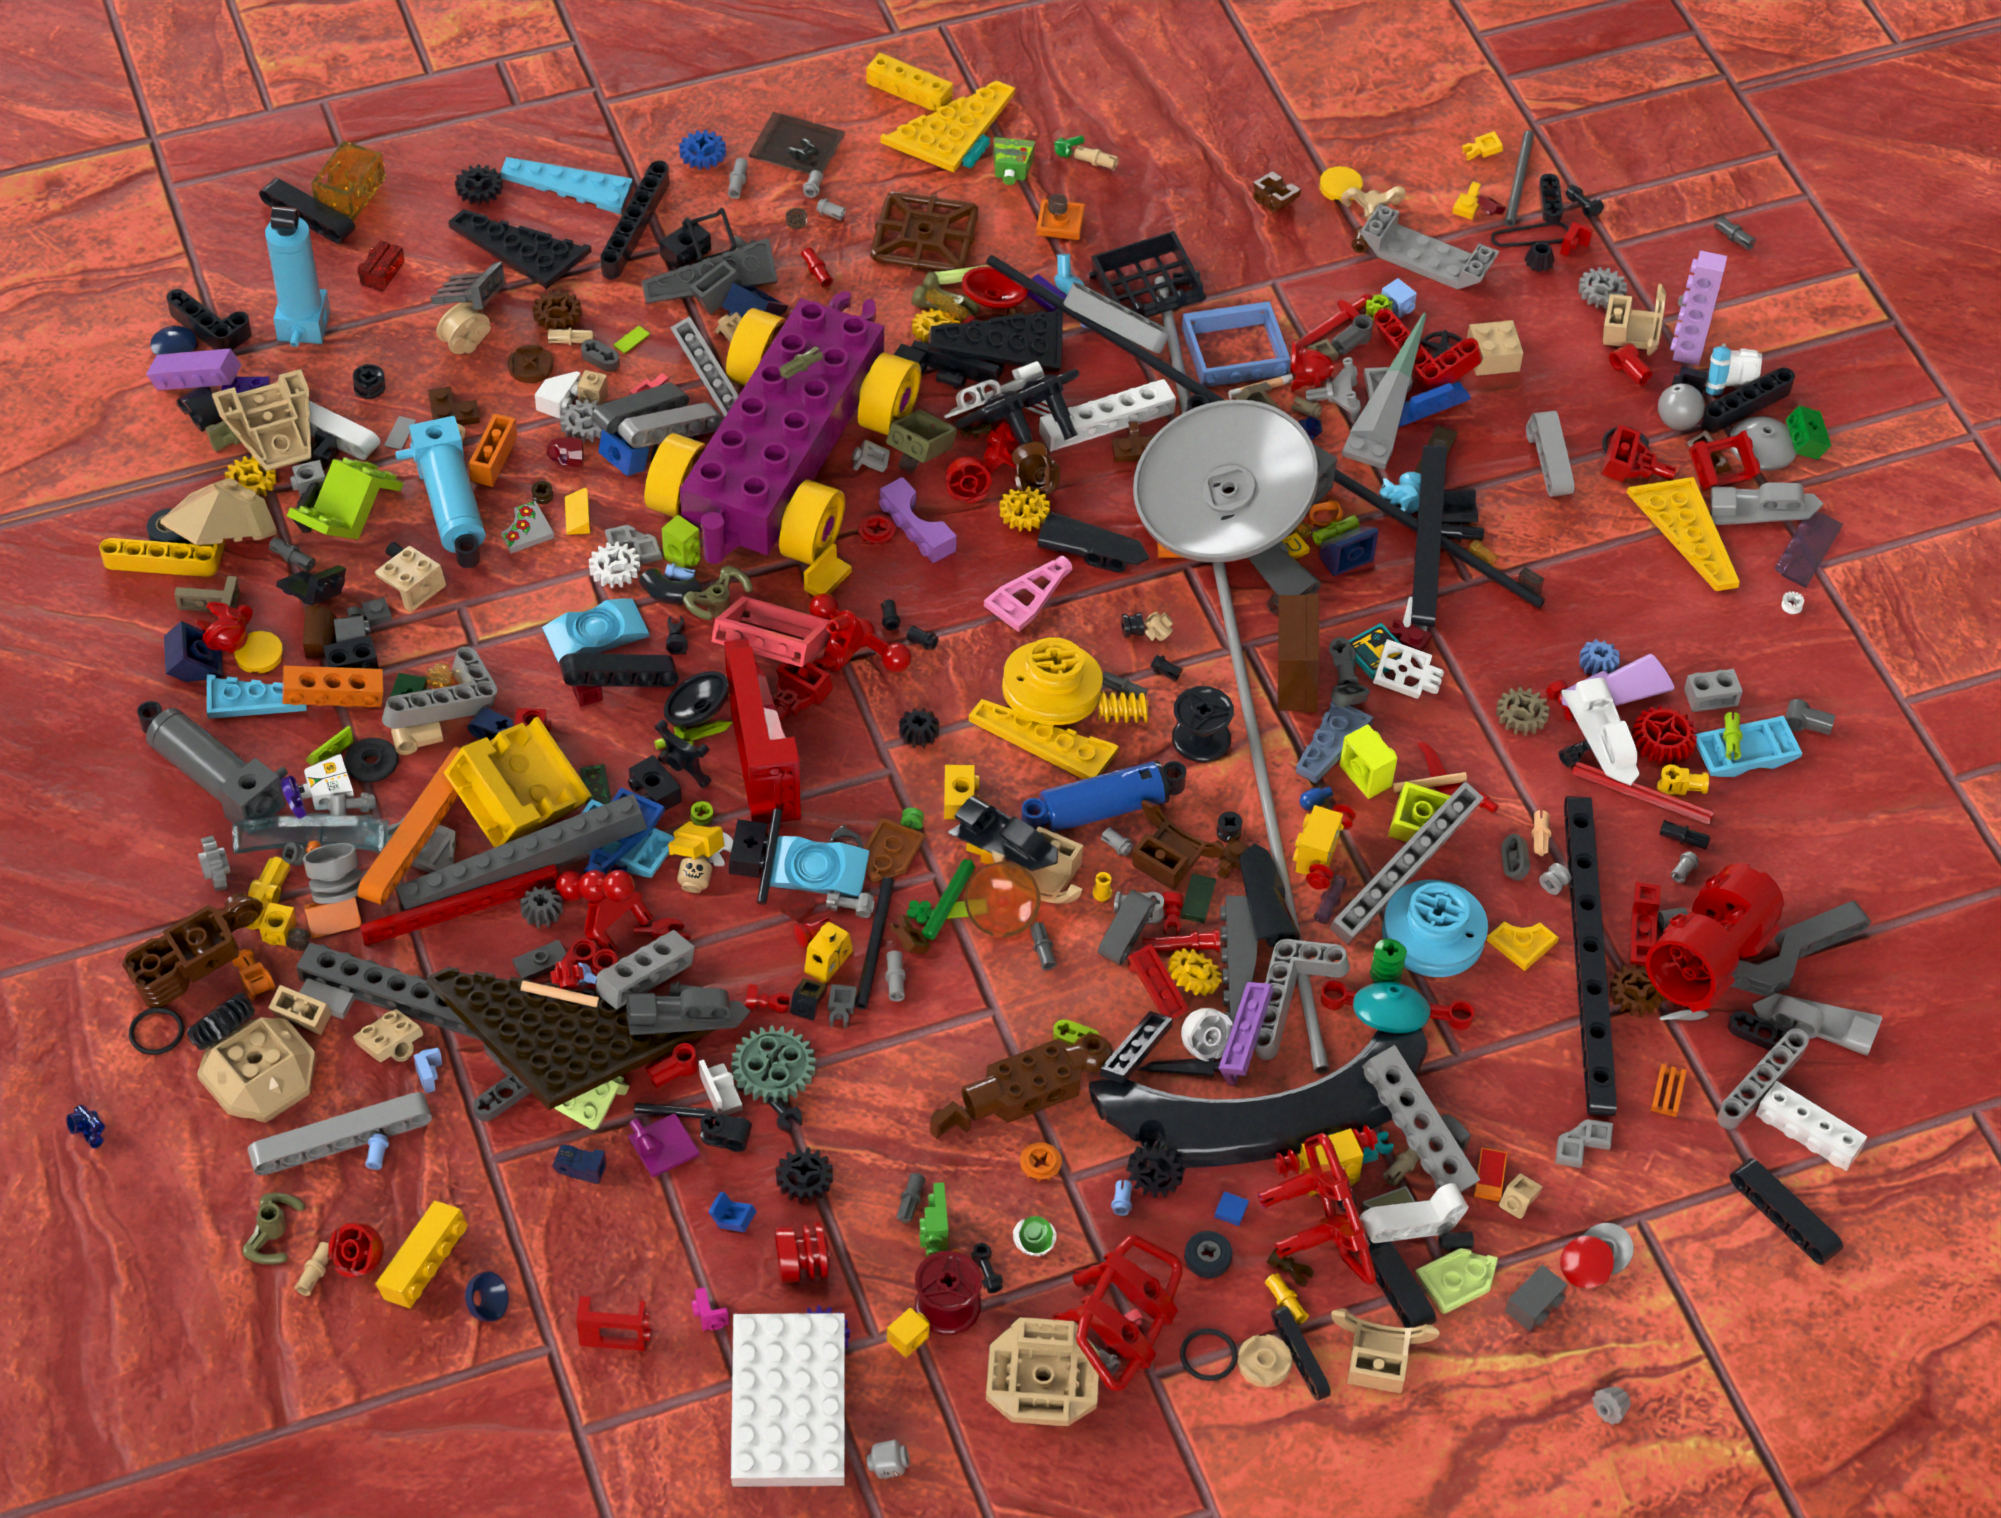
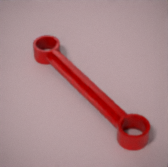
(1437, 1011)

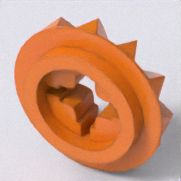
(1040, 1151)

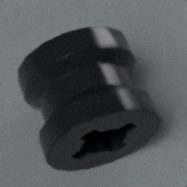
(1132, 625)
(1226, 833)

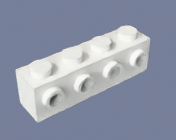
(1811, 1126)

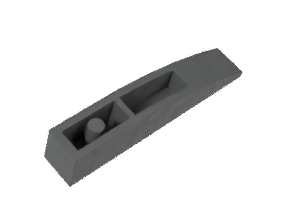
(1239, 951)

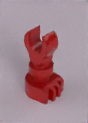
(1555, 691)
(1172, 904)
(763, 1000)

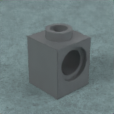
(351, 628)

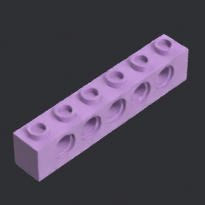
(1699, 307)

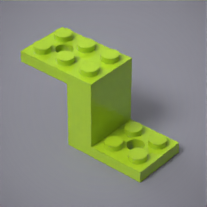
(346, 498)

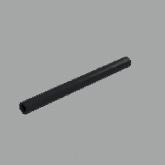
(874, 943)

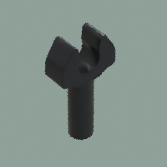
(785, 1114)

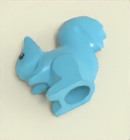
(1404, 494)

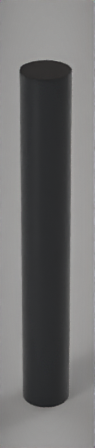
(666, 1110)

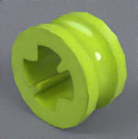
(697, 808)

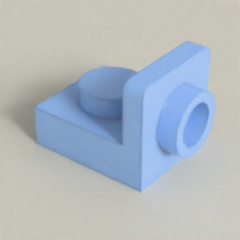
(425, 1066)

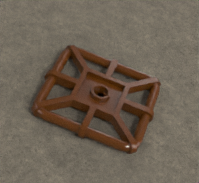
(915, 222)

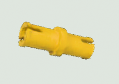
(1286, 1297)

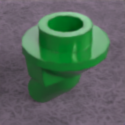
(1063, 146)

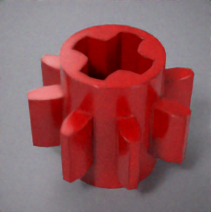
(567, 974)

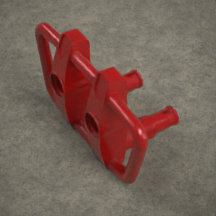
(1343, 1229)
(1113, 1326)

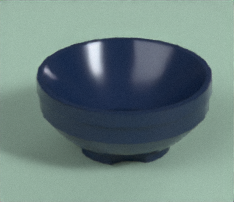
(493, 1296)

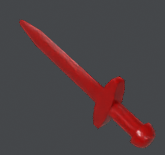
(1347, 312)

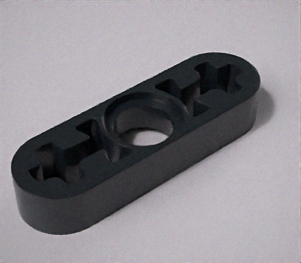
(1546, 204)
(1759, 1024)

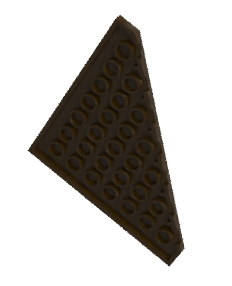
(550, 1042)

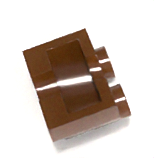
(1274, 193)

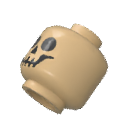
(694, 874)

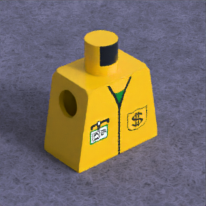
(827, 952)

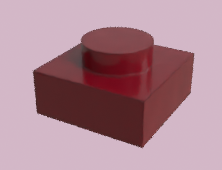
(1490, 205)

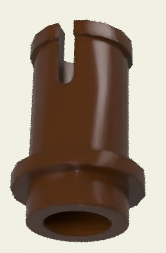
(1359, 243)

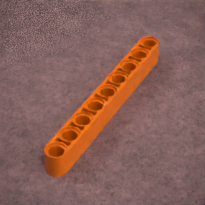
(409, 837)

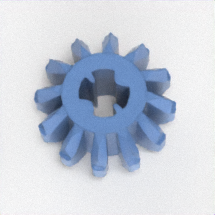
(1599, 657)

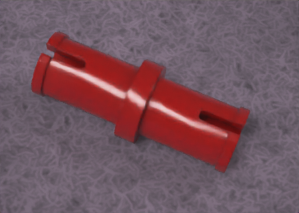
(816, 267)

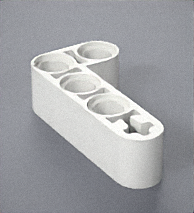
(1416, 1218)

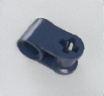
(488, 724)

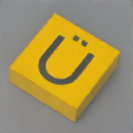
(1296, 546)

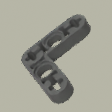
(486, 1098)

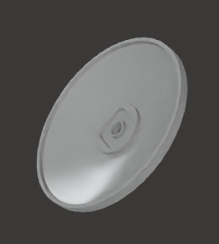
(1226, 443)

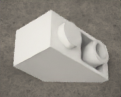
(557, 393)

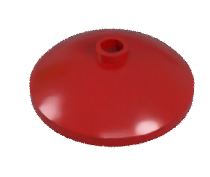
(992, 288)

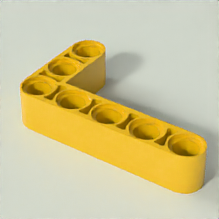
(161, 557)

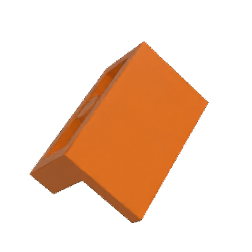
(332, 917)

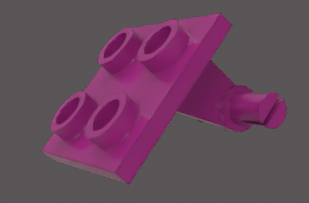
(662, 1144)

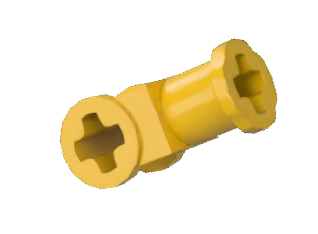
(1682, 781)

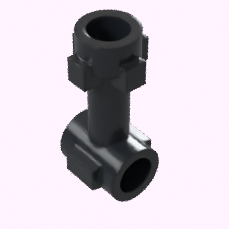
(1590, 208)
(981, 1255)

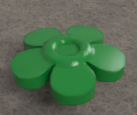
(921, 911)

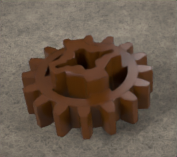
(557, 310)
(1635, 991)

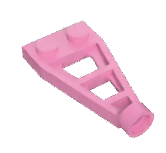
(1012, 610)

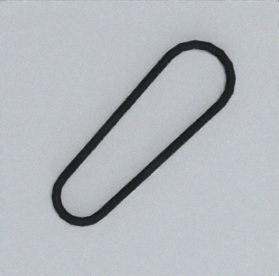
(1523, 228)

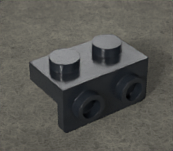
(1459, 506)

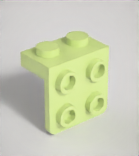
(593, 1105)

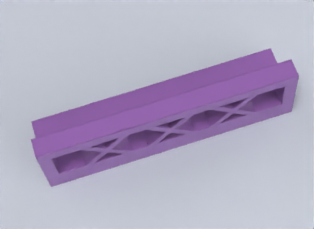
(1245, 1031)

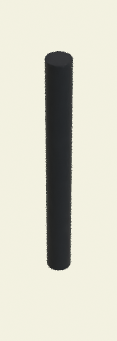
(769, 856)

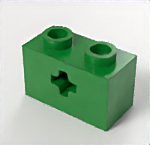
(1808, 432)

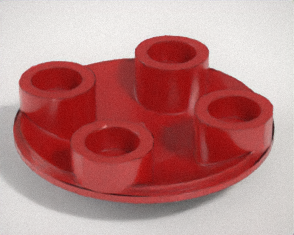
(1587, 1262)

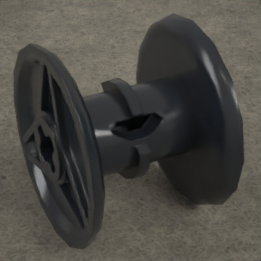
(1202, 723)

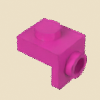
(709, 1319)

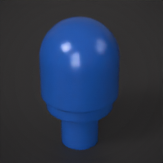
(1314, 797)

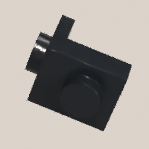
(1692, 377)
(326, 450)

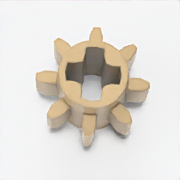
(1158, 626)

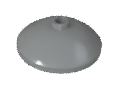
(1770, 442)

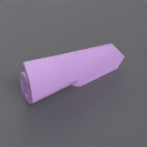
(1635, 681)

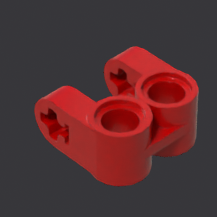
(596, 957)

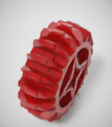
(1664, 735)

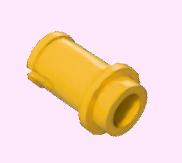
(1102, 889)

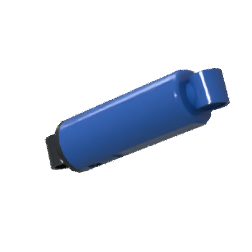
(1104, 796)

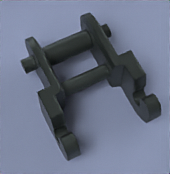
(800, 154)

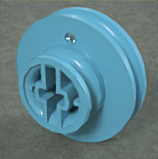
(1433, 927)

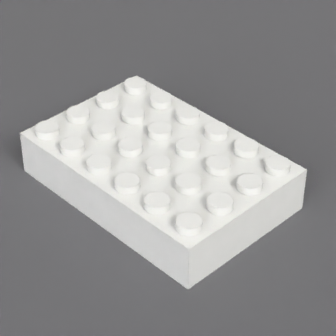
(788, 1400)

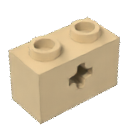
(300, 1009)

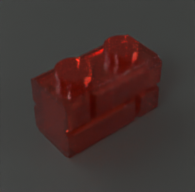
(381, 265)

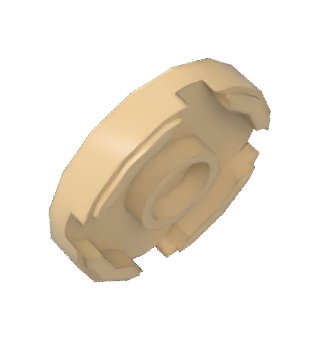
(1264, 1360)

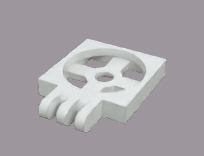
(1428, 675)

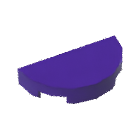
(293, 796)

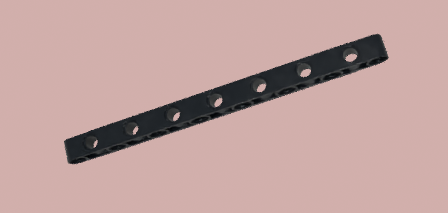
(1591, 965)

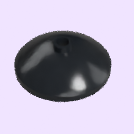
(697, 699)

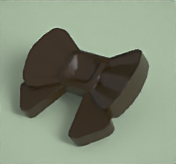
(983, 427)

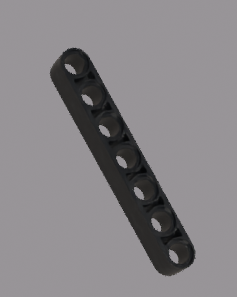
(635, 220)

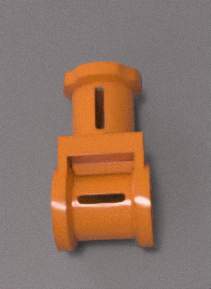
(252, 974)

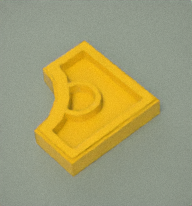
(1522, 945)

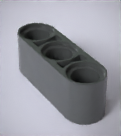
(1126, 927)

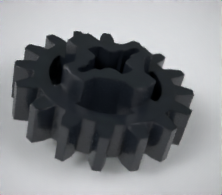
(479, 184)
(1155, 1169)
(804, 1175)

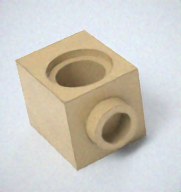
(593, 387)

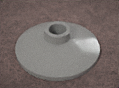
(1618, 1240)

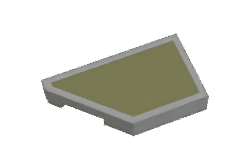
(1397, 1196)

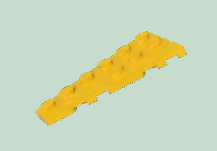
(1685, 520)

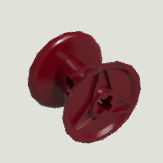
(948, 1292)

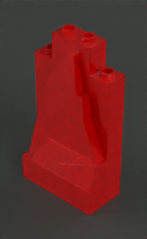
(765, 753)

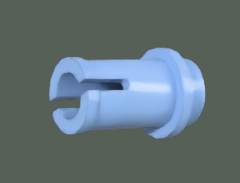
(678, 573)
(377, 1147)
(1121, 1204)

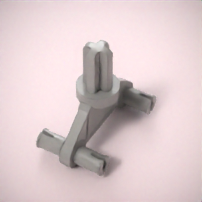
(1340, 390)

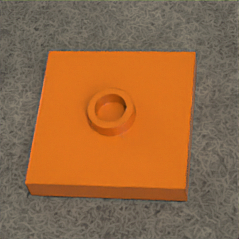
(1061, 226)

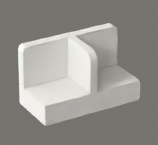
(720, 1088)

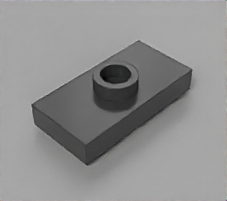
(539, 960)

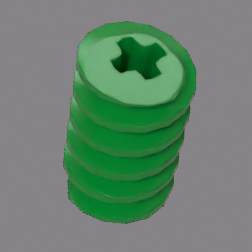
(1388, 961)

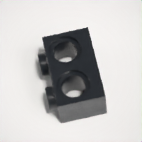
(352, 654)

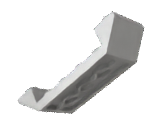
(1423, 253)

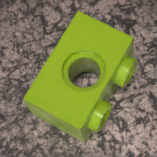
(681, 543)

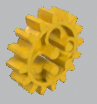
(1032, 514)

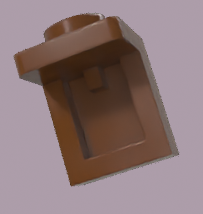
(947, 1117)

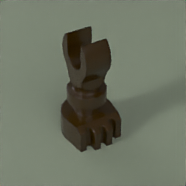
(1293, 1268)

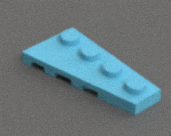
(242, 698)

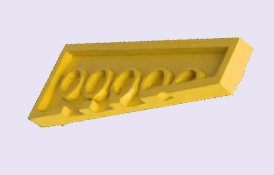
(1060, 747)

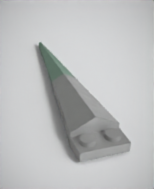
(1376, 428)

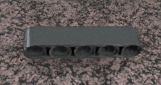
(649, 401)

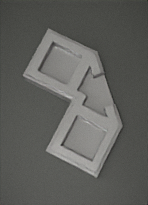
(644, 545)
(1588, 1133)

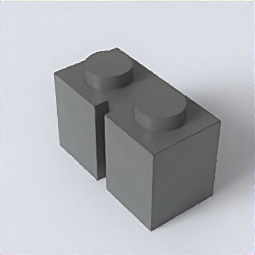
(1536, 1298)

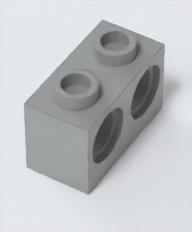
(1713, 690)

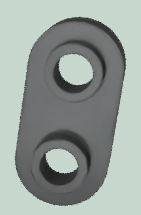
(1349, 694)
(1515, 857)

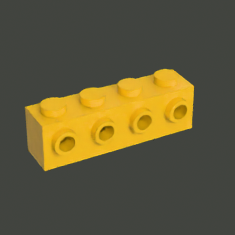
(909, 82)
(422, 1254)

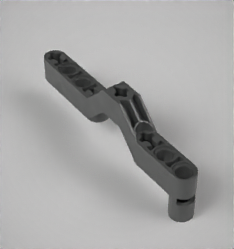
(1799, 942)

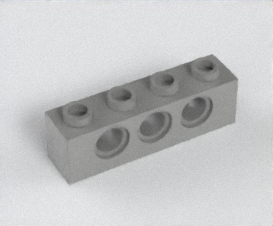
(644, 968)

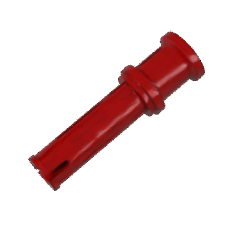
(1194, 941)

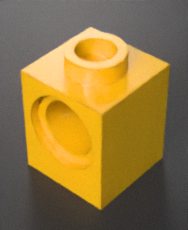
(279, 916)
(908, 1332)

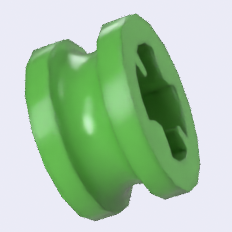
(912, 818)

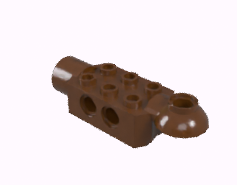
(1035, 1078)

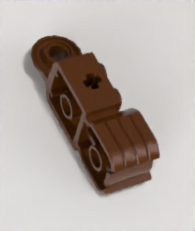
(189, 949)

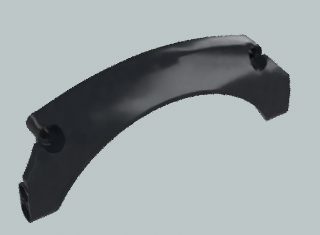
(1256, 1127)

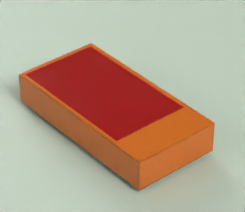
(1491, 1174)

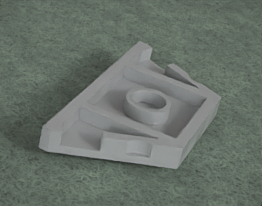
(438, 850)

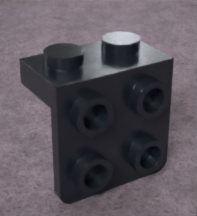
(316, 587)

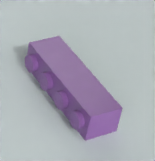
(194, 369)

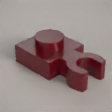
(1411, 636)

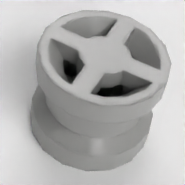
(1555, 878)

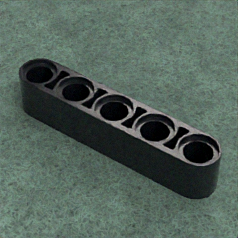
(317, 215)
(1747, 400)
(618, 670)
(1786, 1211)
(1400, 1286)

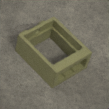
(926, 440)

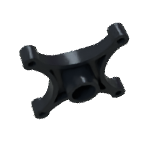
(682, 754)

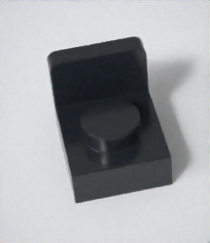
(807, 997)

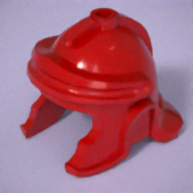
(1310, 367)
(230, 630)

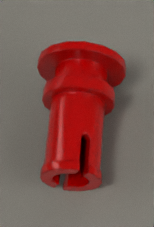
(806, 932)

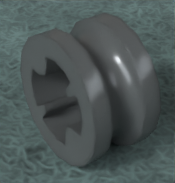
(294, 853)

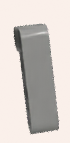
(1546, 432)

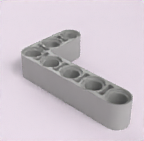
(474, 691)
(1290, 966)

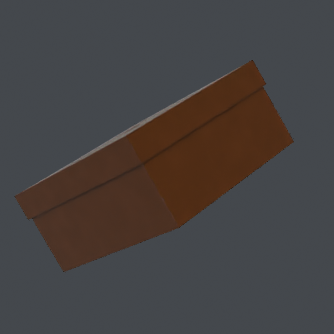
(1298, 652)

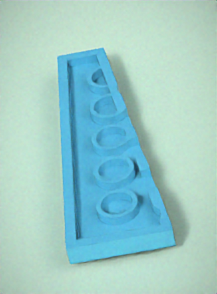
(602, 189)

